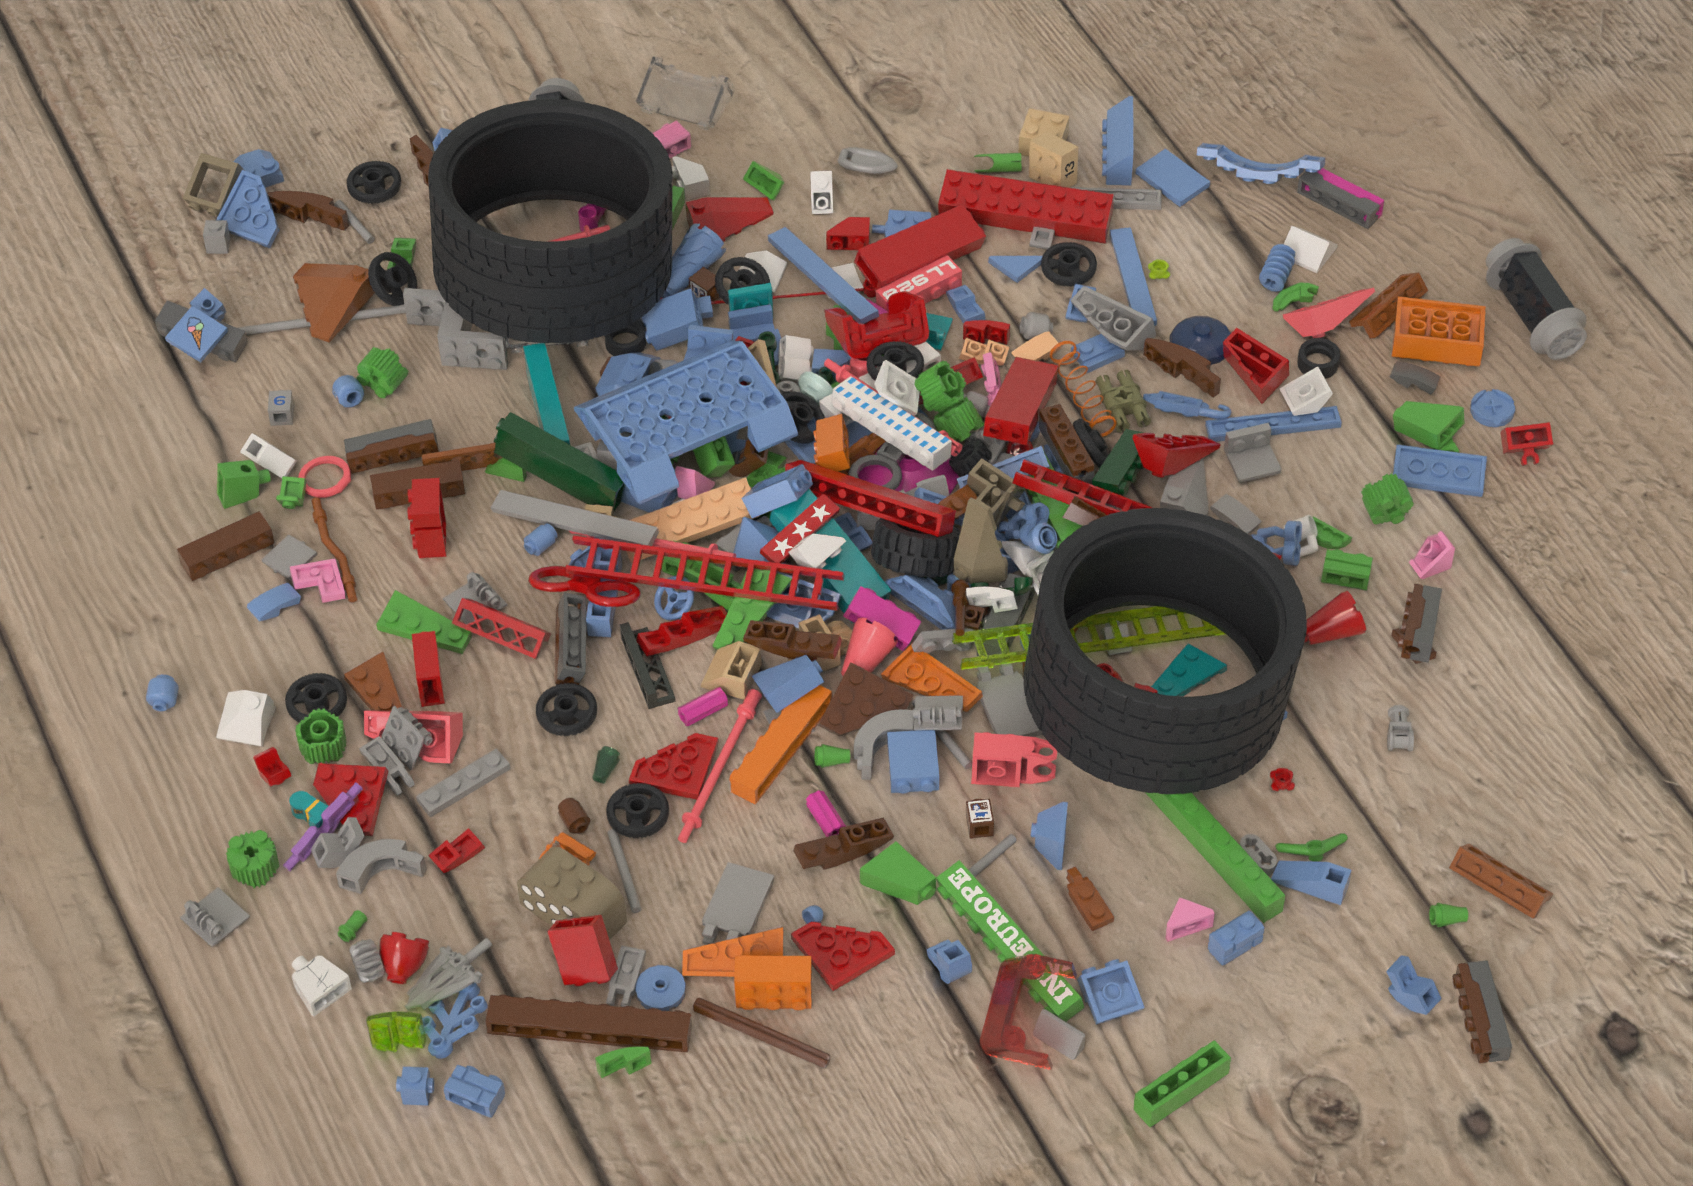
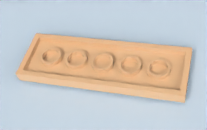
(699, 514)

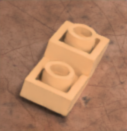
(1037, 347)
(975, 349)

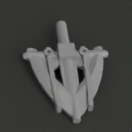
(446, 976)

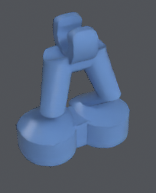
(1034, 514)
(1292, 536)

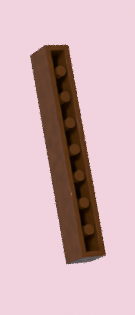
(588, 1023)

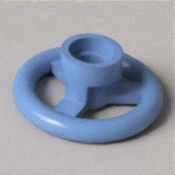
(678, 600)

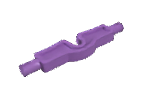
(331, 818)

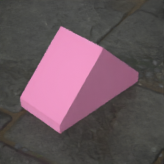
(691, 483)
(1188, 919)

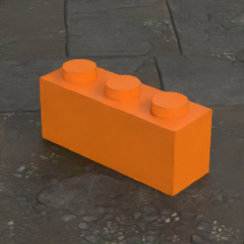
(832, 443)

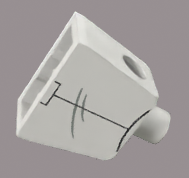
(319, 982)

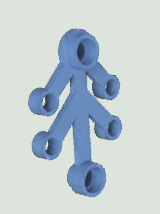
(442, 1044)

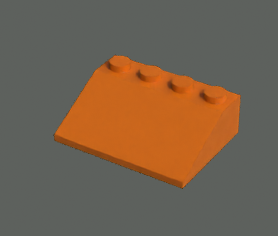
(1439, 331)

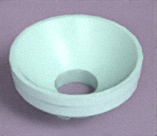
(814, 386)

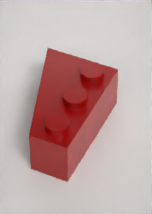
(1255, 364)

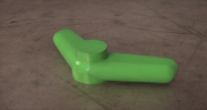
(1313, 849)

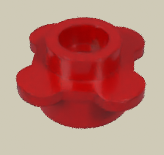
(1282, 774)

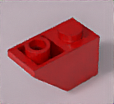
(849, 234)

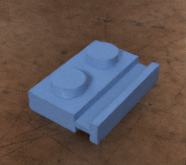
(1097, 352)

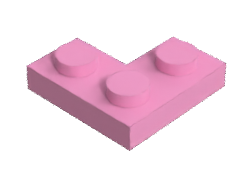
(320, 574)

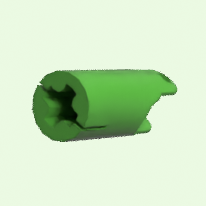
(1003, 162)

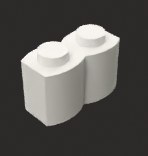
(794, 357)

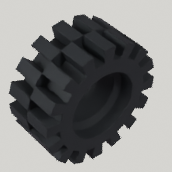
(969, 456)

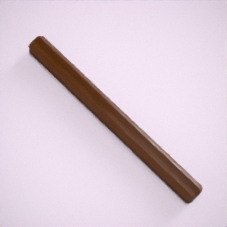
(761, 1032)

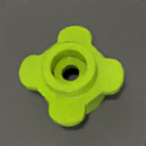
(1158, 269)

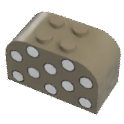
(567, 888)

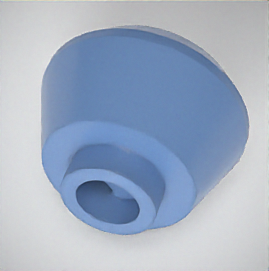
(1042, 538)

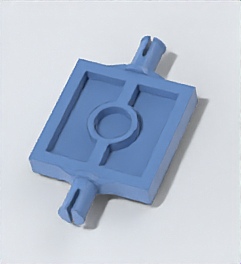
(900, 220)

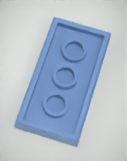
(1440, 470)

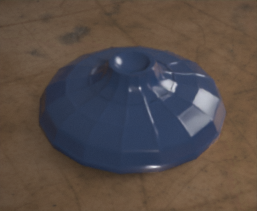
(1202, 336)

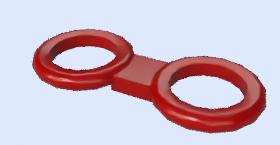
(585, 585)

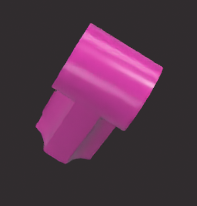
(590, 216)

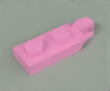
(991, 371)

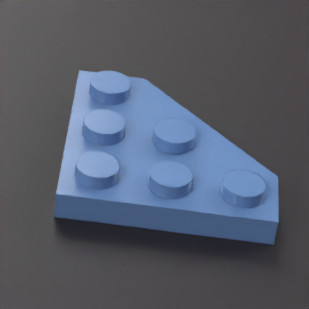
(250, 211)

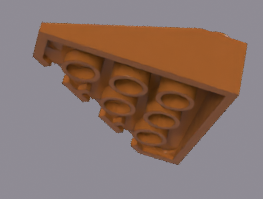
(331, 296)

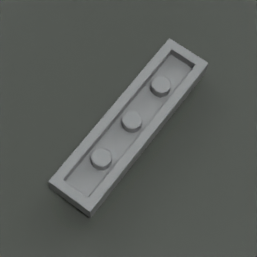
(463, 782)

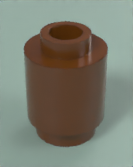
(573, 816)

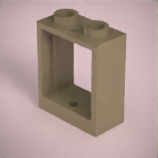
(204, 162)

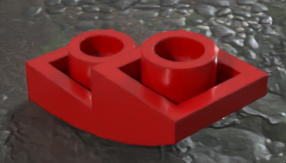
(985, 329)

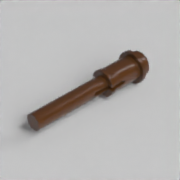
(960, 601)

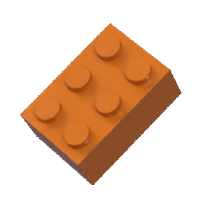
(773, 982)

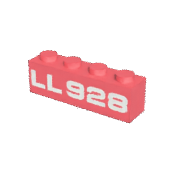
(927, 282)

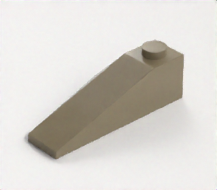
(978, 550)

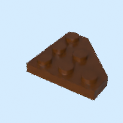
(859, 699)

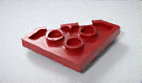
(678, 767)
(339, 778)
(841, 951)

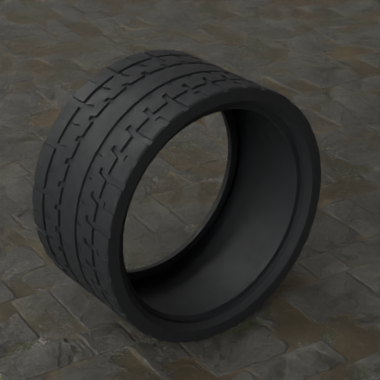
(551, 287)
(1182, 565)

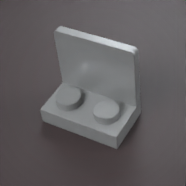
(1251, 452)

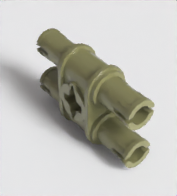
(1123, 400)

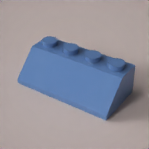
(1118, 143)

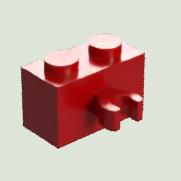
(1526, 440)

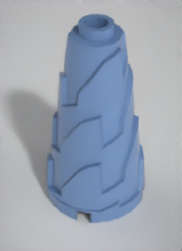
(696, 250)

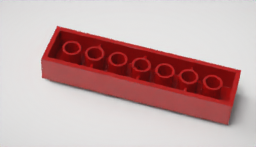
(1029, 205)

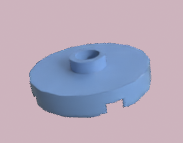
(664, 997)

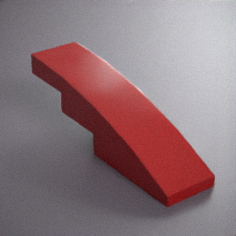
(682, 632)

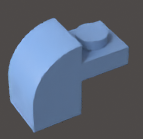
(951, 960)
(1410, 990)

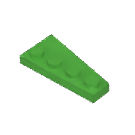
(744, 609)
(406, 617)

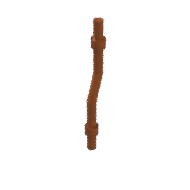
(320, 519)

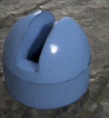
(812, 913)

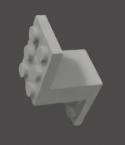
(455, 340)

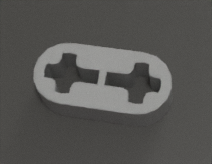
(1260, 853)

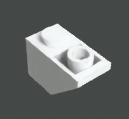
(690, 177)
(821, 192)
(268, 456)
(815, 549)

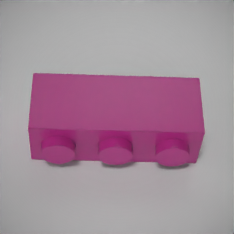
(874, 608)

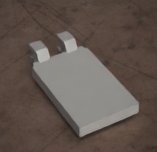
(1006, 702)
(736, 902)

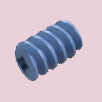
(1277, 267)

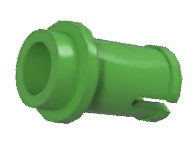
(350, 928)

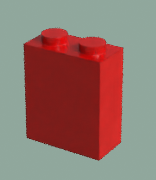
(428, 668)
(583, 950)

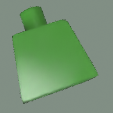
(239, 482)

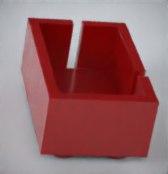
(427, 517)

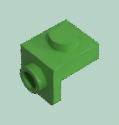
(292, 492)

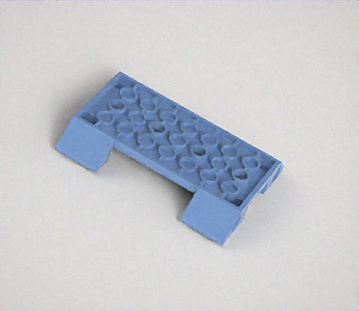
(677, 392)

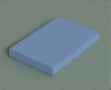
(1172, 177)

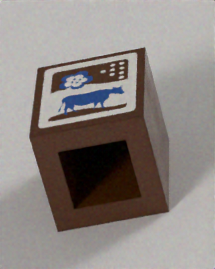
(703, 284)
(979, 818)

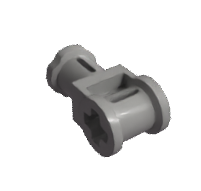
(1399, 731)

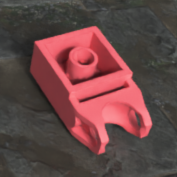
(1010, 760)

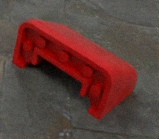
(903, 322)

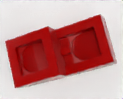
(457, 852)

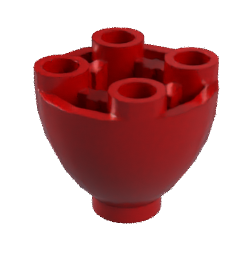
(402, 956)

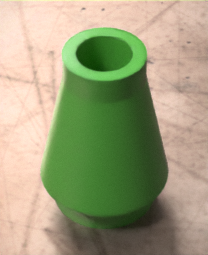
(830, 755)
(1446, 914)

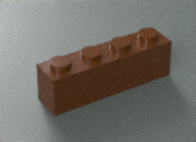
(392, 487)
(225, 546)

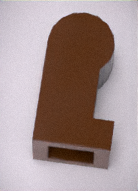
(748, 460)

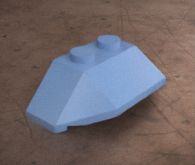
(624, 370)
(925, 599)
(793, 613)

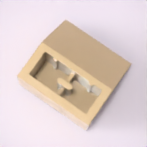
(733, 669)

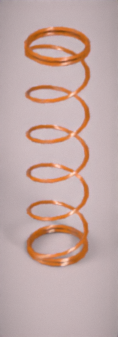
(1058, 361)

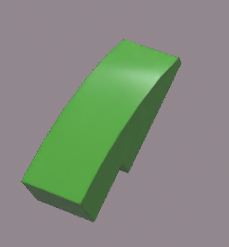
(713, 577)

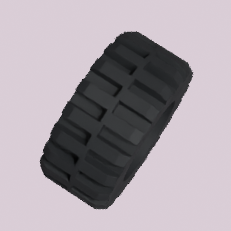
(913, 551)

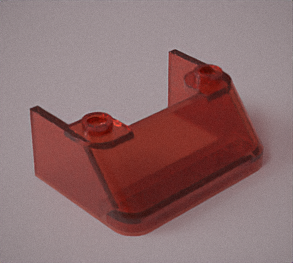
(998, 1035)

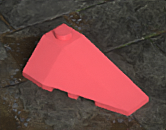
(1326, 314)
(444, 727)

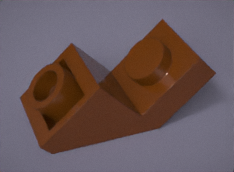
(975, 615)

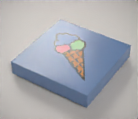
(196, 334)

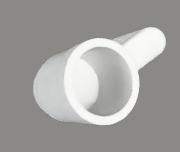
(1309, 532)

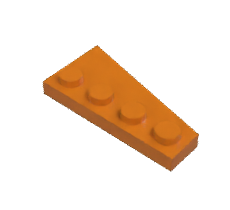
(930, 677)
(719, 957)

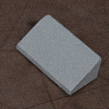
(1059, 1035)

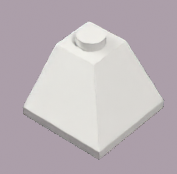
(245, 717)

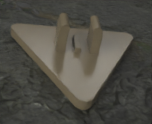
(1011, 501)

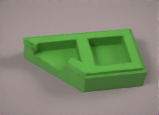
(507, 470)

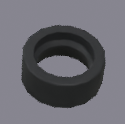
(638, 345)
(1322, 346)

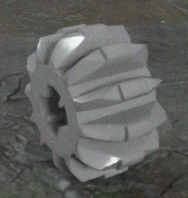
(366, 960)

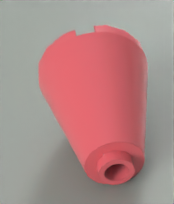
(868, 645)

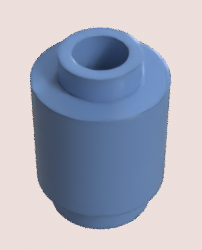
(540, 539)

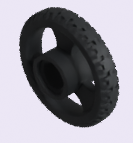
(372, 179)
(1068, 264)
(727, 270)
(391, 280)
(897, 354)
(802, 414)
(1092, 441)
(315, 695)
(566, 718)
(637, 801)

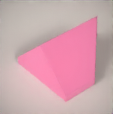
(1433, 556)

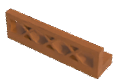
(1382, 310)
(469, 457)
(1500, 880)

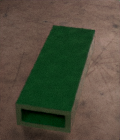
(558, 462)

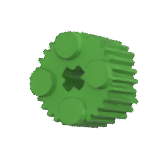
(381, 371)
(940, 387)
(959, 420)
(1387, 500)
(321, 737)
(252, 858)

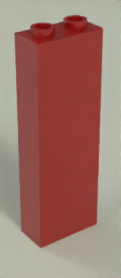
(908, 250)
(1018, 401)

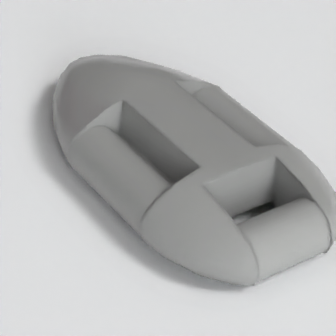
(866, 160)

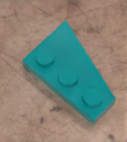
(1188, 671)

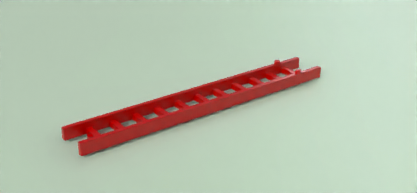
(1058, 493)
(706, 559)

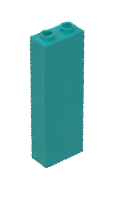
(544, 391)
(849, 561)

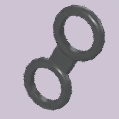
(887, 456)

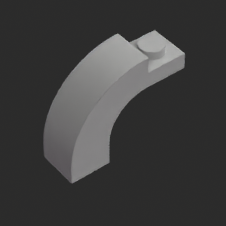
(874, 736)
(376, 857)

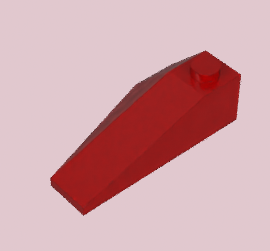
(727, 214)
(1171, 453)

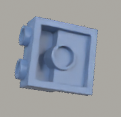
(1110, 991)

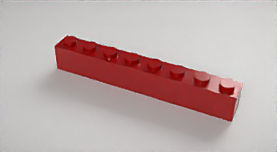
(879, 500)

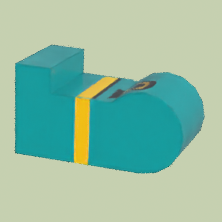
(307, 807)

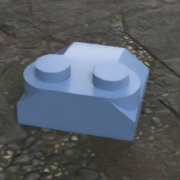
(261, 164)

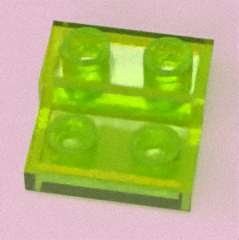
(396, 1028)

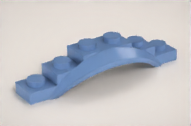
(1252, 170)

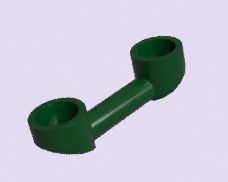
(771, 345)
(1021, 585)

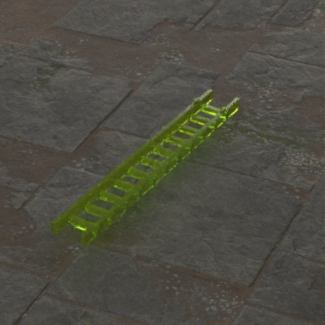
(1095, 645)

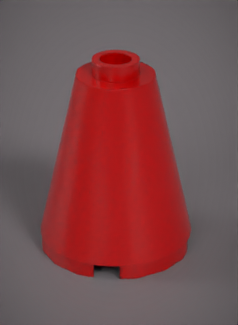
(1335, 621)

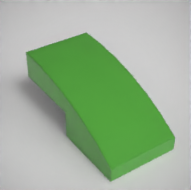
(405, 248)
(766, 471)
(629, 1058)

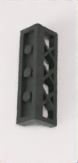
(643, 669)

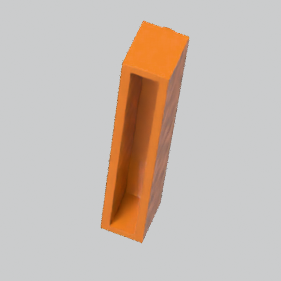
(779, 744)

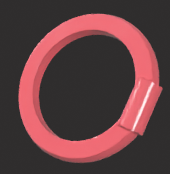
(338, 488)

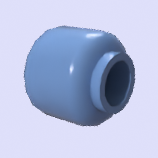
(348, 391)
(162, 692)

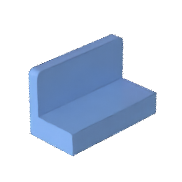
(751, 321)

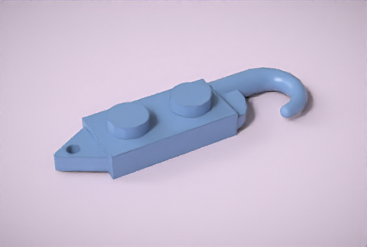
(1186, 405)

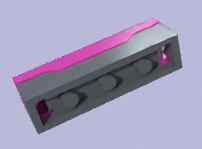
(1341, 197)

